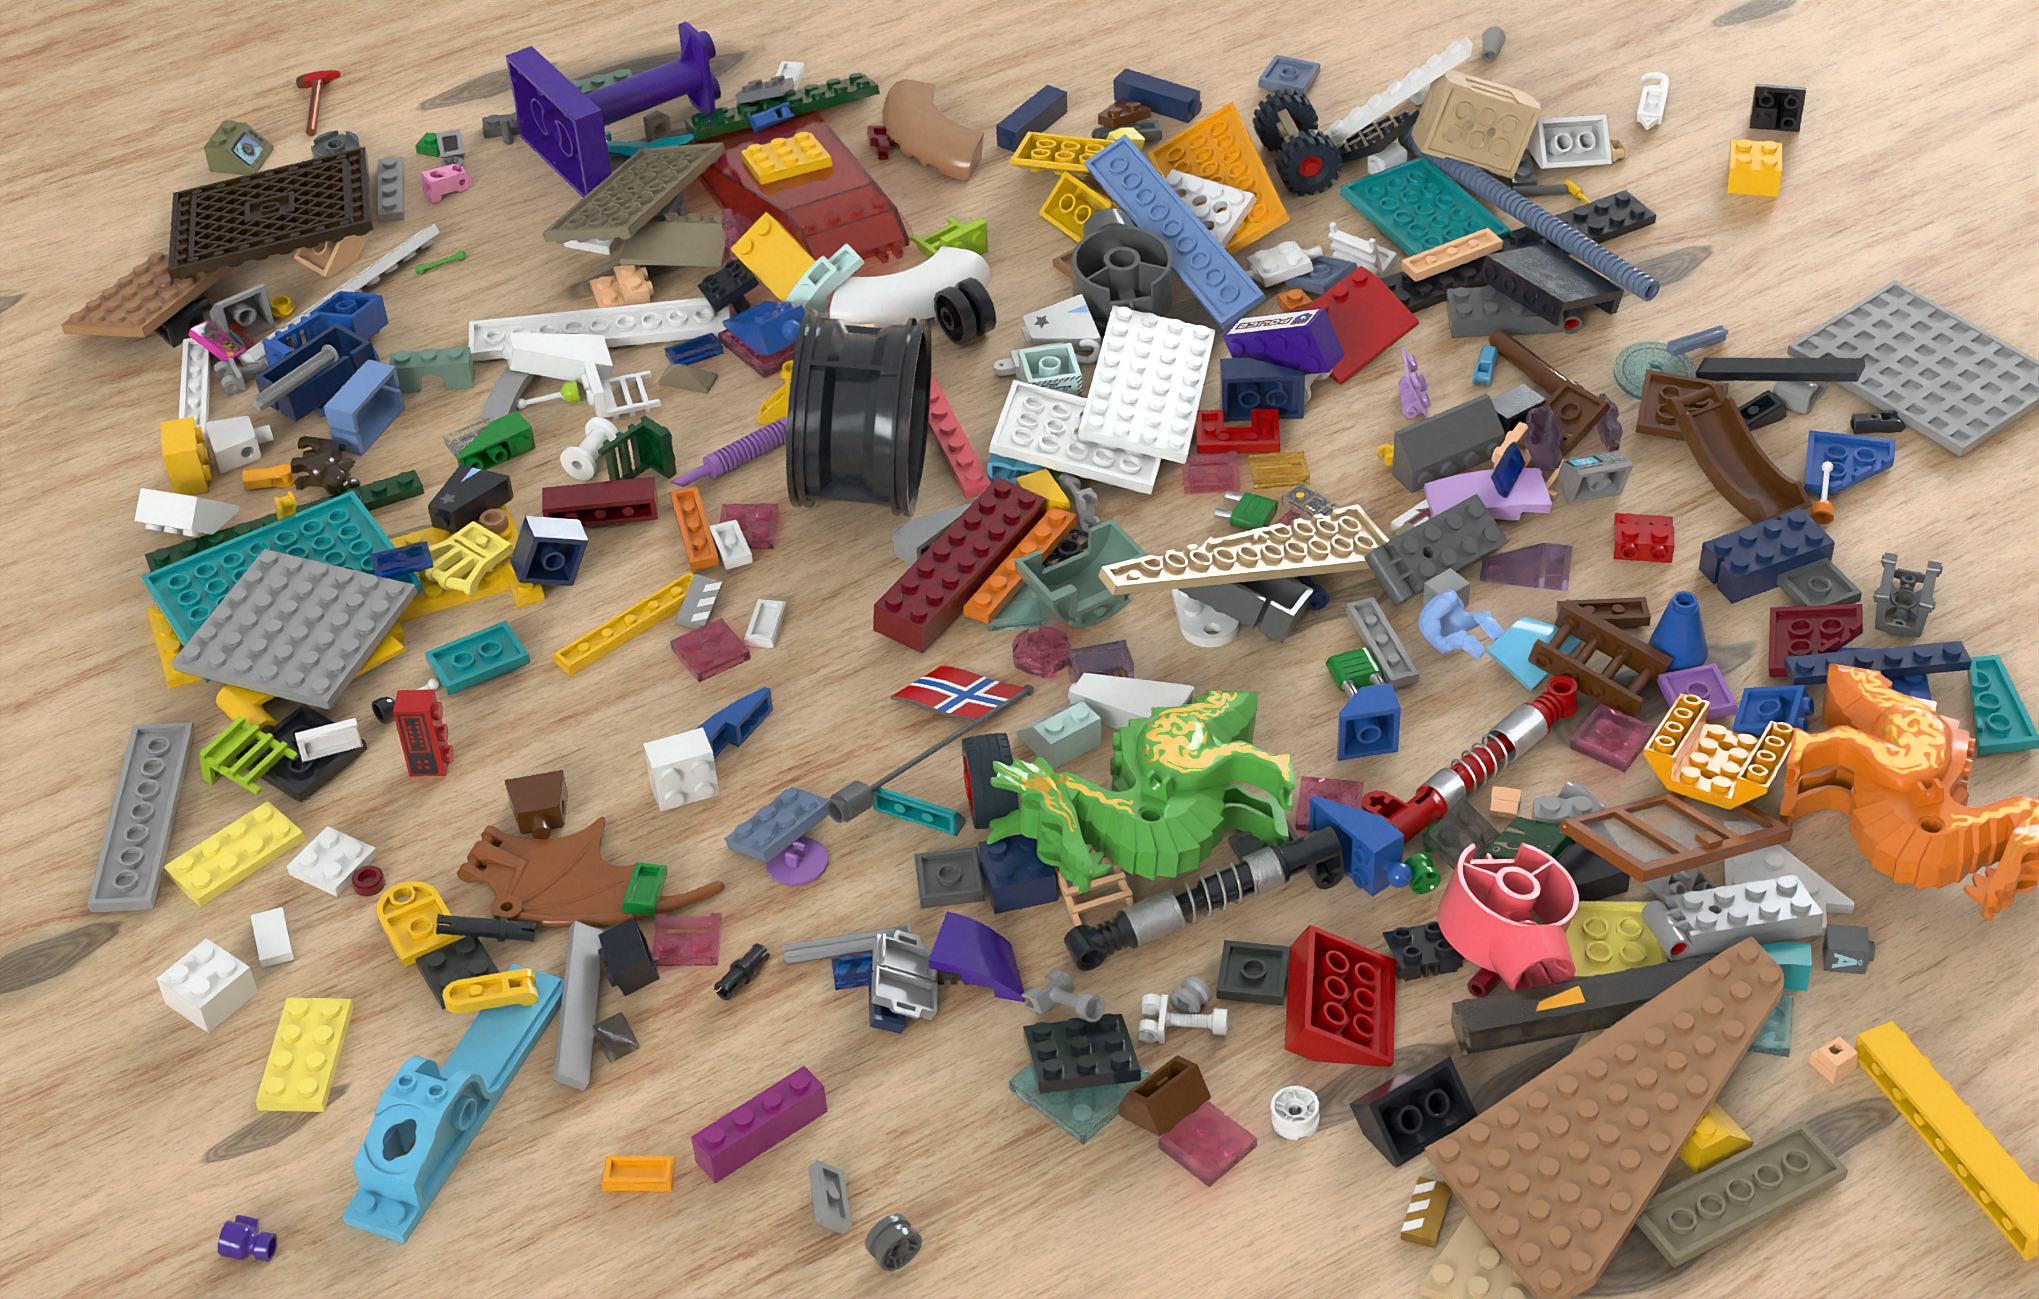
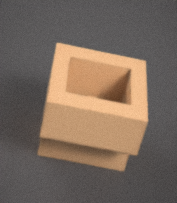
(1505, 802)
(1834, 1060)

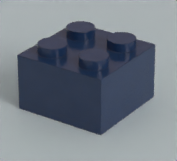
(549, 550)
(1016, 874)

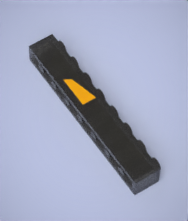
(1562, 1007)

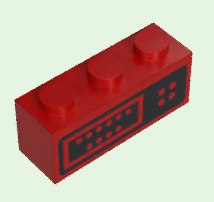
(422, 732)

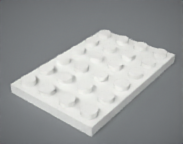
(1043, 431)

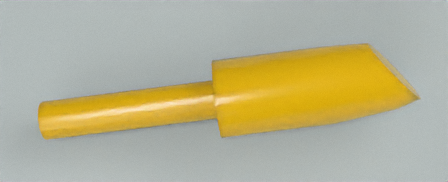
(1577, 192)

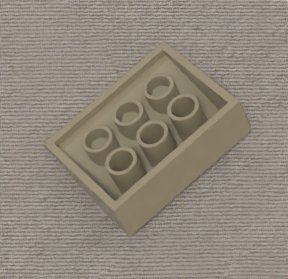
(678, 242)

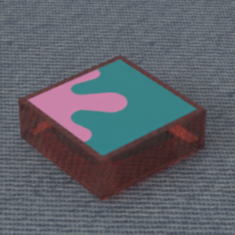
(241, 335)

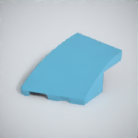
(1515, 645)

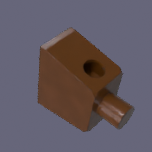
(538, 802)

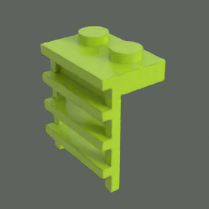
(955, 235)
(220, 755)

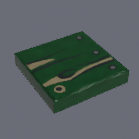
(1534, 833)

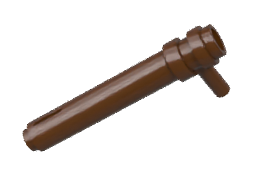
(1527, 361)

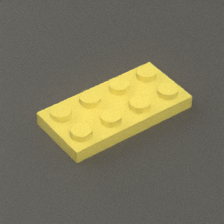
(233, 853)
(304, 1055)

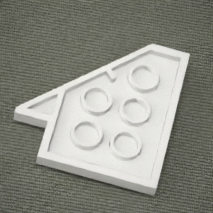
(1778, 862)

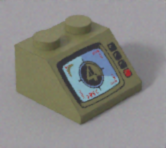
(236, 149)

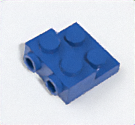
(1774, 704)

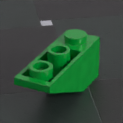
(498, 442)

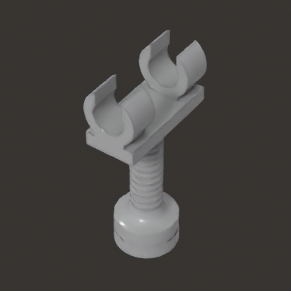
(239, 373)
(1084, 500)
(1088, 1006)

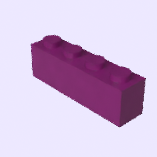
(759, 1124)

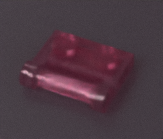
(1211, 479)
(687, 948)

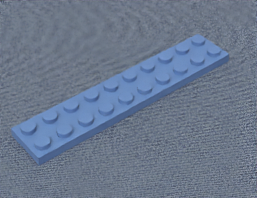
(1195, 252)

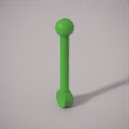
(421, 269)

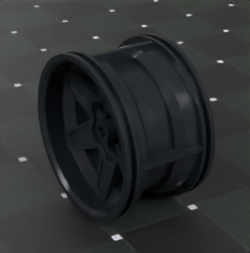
(858, 413)

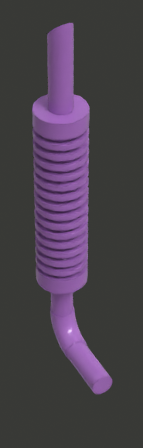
(738, 453)

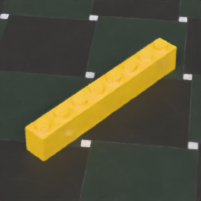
(1953, 1134)

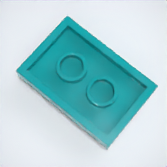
(477, 657)

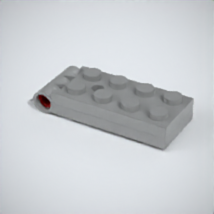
(1726, 915)

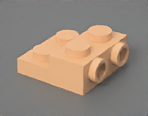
(625, 287)

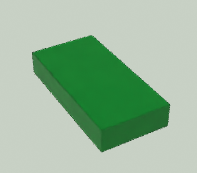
(644, 889)

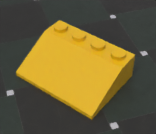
(1057, 153)

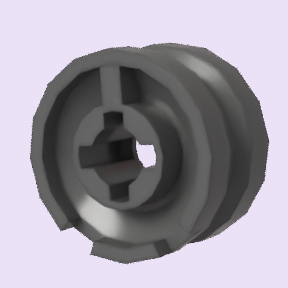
(893, 1242)

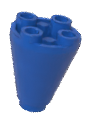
(1681, 633)

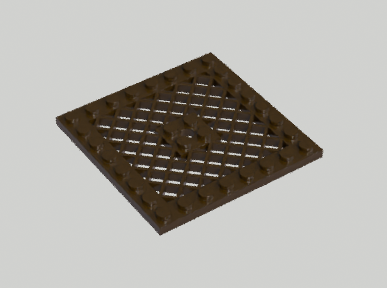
(270, 213)

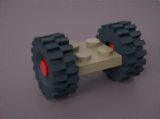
(1307, 158)

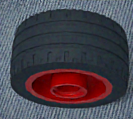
(984, 799)

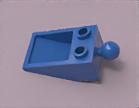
(767, 326)
(1368, 844)

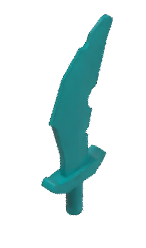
(626, 150)

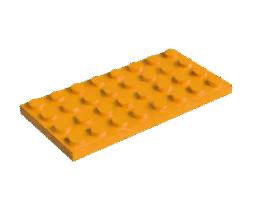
(1224, 153)

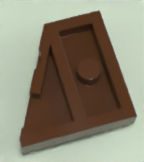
(1123, 113)

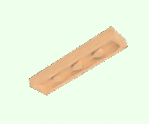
(1451, 254)

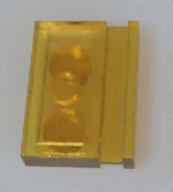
(1278, 469)

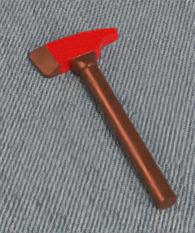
(316, 81)

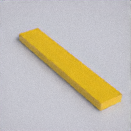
(623, 626)

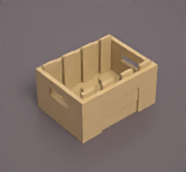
(1464, 98)

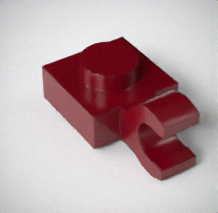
(878, 138)

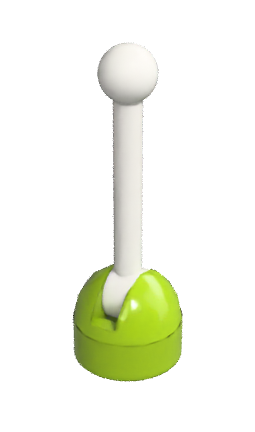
(569, 392)

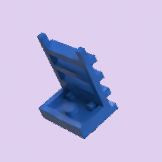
(278, 346)

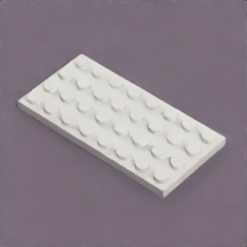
(1147, 384)

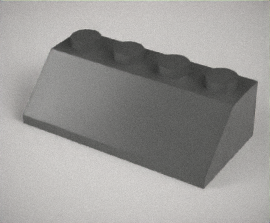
(1447, 443)

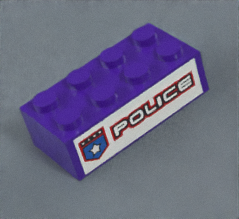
(1290, 340)

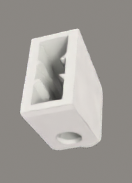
(236, 441)

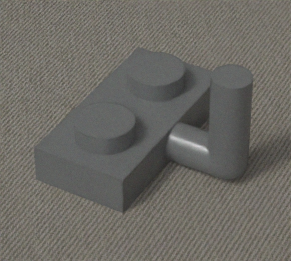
(501, 126)

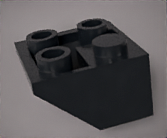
(1777, 107)

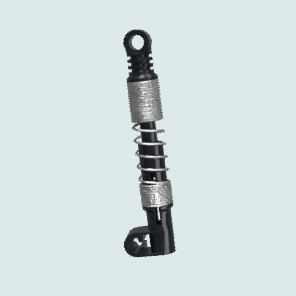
(1165, 913)

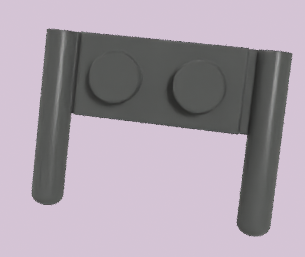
(1526, 182)

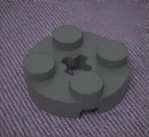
(333, 143)

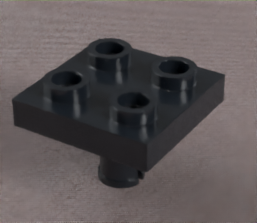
(729, 286)

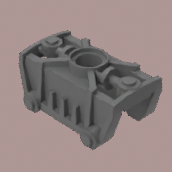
(1920, 602)

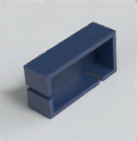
(320, 388)
(1754, 556)

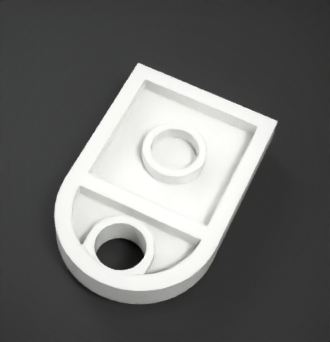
(1198, 619)

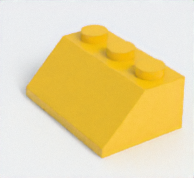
(1073, 204)
(1714, 1141)

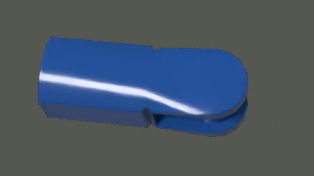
(769, 118)

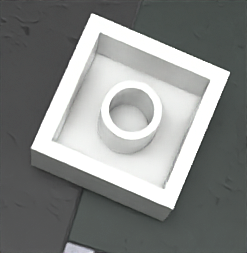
(681, 769)
(207, 985)

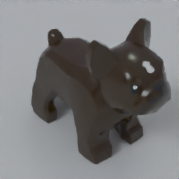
(323, 465)

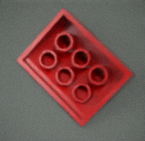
(1364, 318)
(1339, 1001)

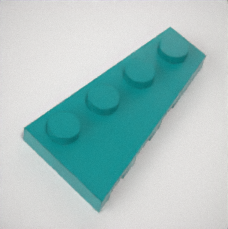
(1997, 710)

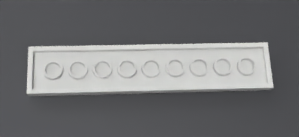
(618, 325)

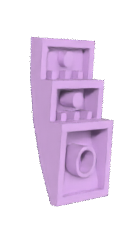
(1526, 496)

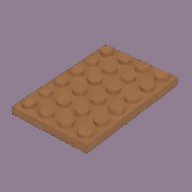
(140, 301)

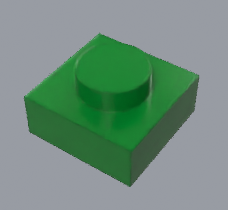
(428, 145)

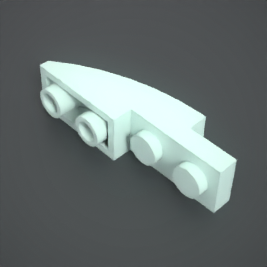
(824, 278)

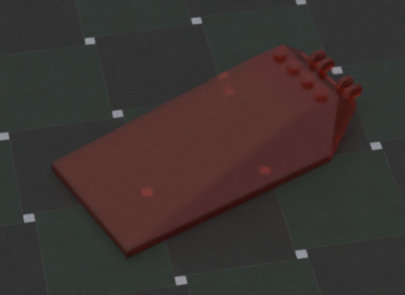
(816, 207)

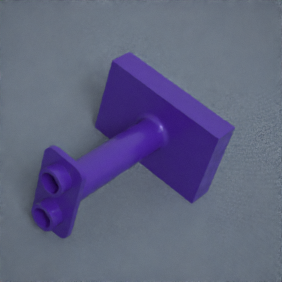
(569, 126)

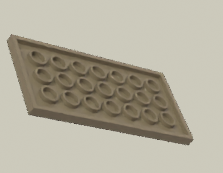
(634, 193)

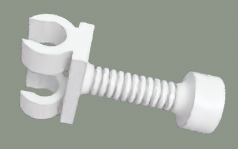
(1155, 1006)

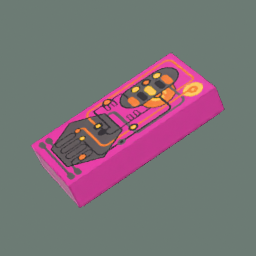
(216, 341)

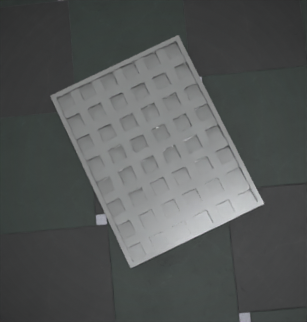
(1928, 366)

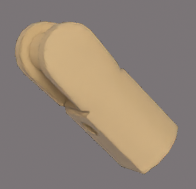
(1617, 148)

